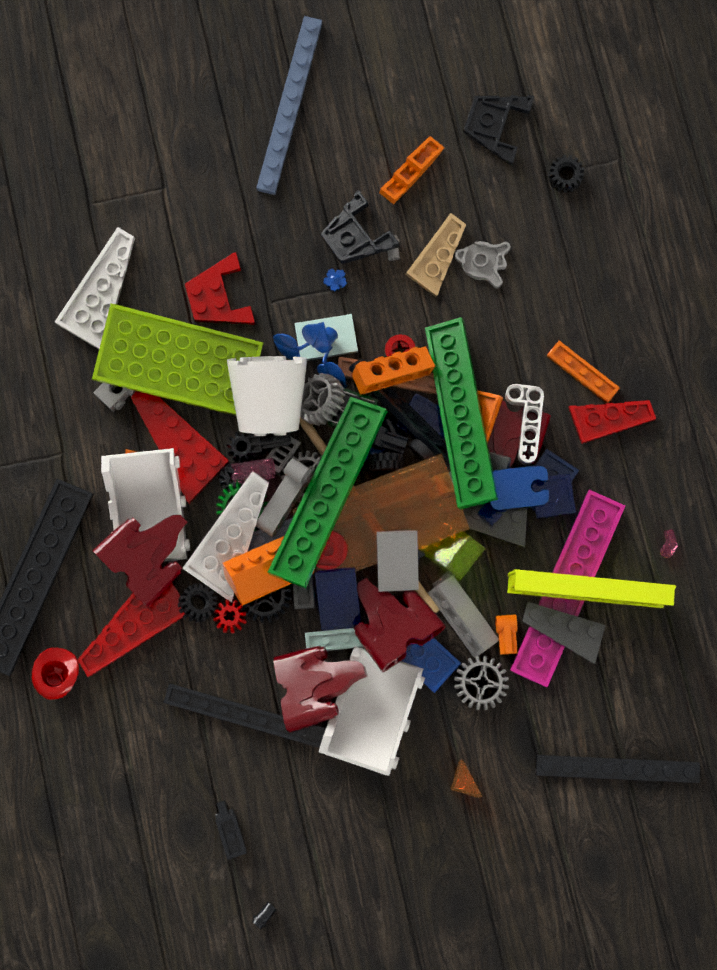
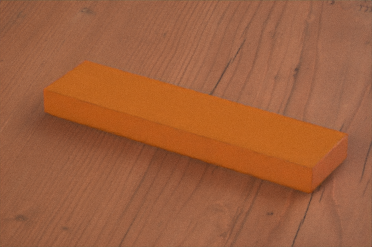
(583, 372)

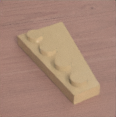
(436, 257)

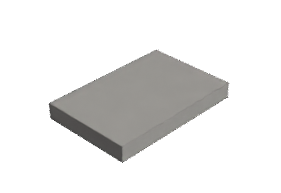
(397, 560)

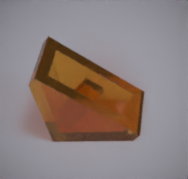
(464, 782)

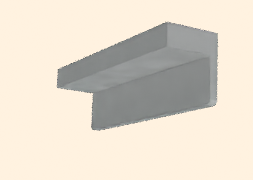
(463, 616)

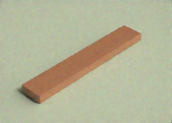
(423, 384)

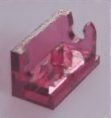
(264, 468)

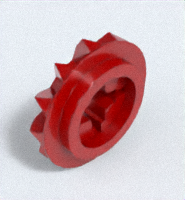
(392, 344)

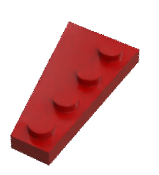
(609, 418)

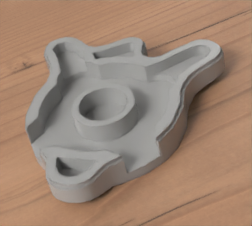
(483, 260)

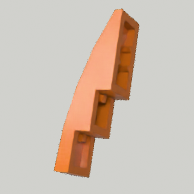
(411, 170)

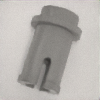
(394, 253)

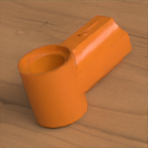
(506, 629)

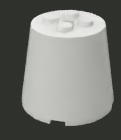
(267, 393)

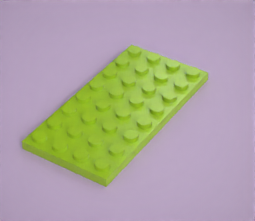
(170, 358)

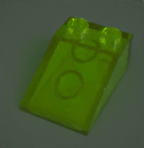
(454, 553)

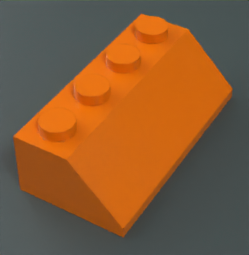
(249, 573)

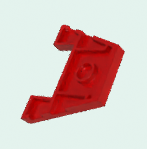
(209, 297)

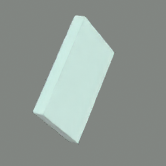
(343, 345)

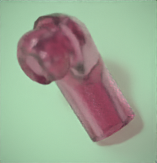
(670, 545)

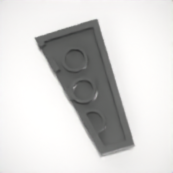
(508, 528)
(572, 632)

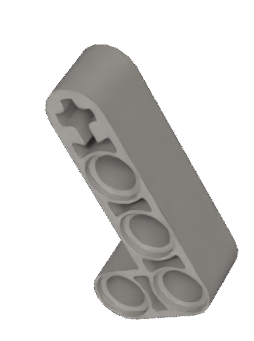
(285, 497)

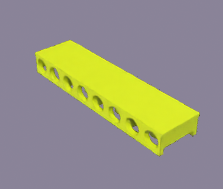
(590, 589)

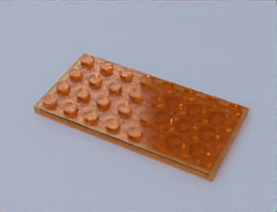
(403, 500)

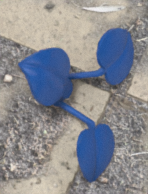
(321, 339)

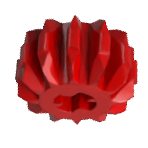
(231, 609)

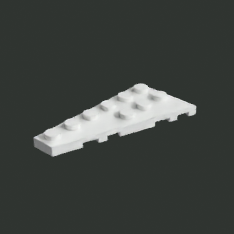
(90, 303)
(228, 536)

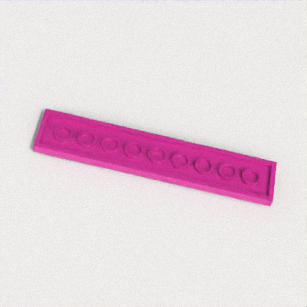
(579, 557)

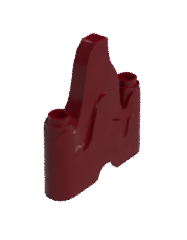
(507, 431)
(141, 555)
(392, 625)
(311, 683)

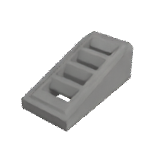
(278, 469)

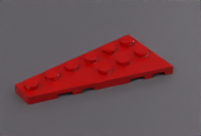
(197, 457)
(130, 628)

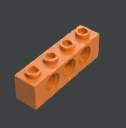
(368, 382)

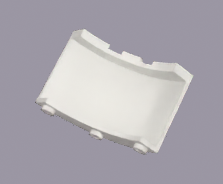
(145, 488)
(373, 715)

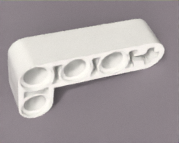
(527, 425)

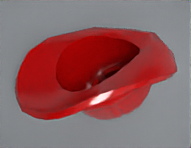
(55, 673)

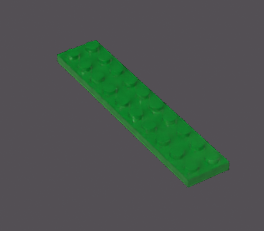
(461, 414)
(327, 492)

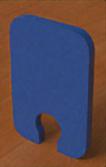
(515, 489)

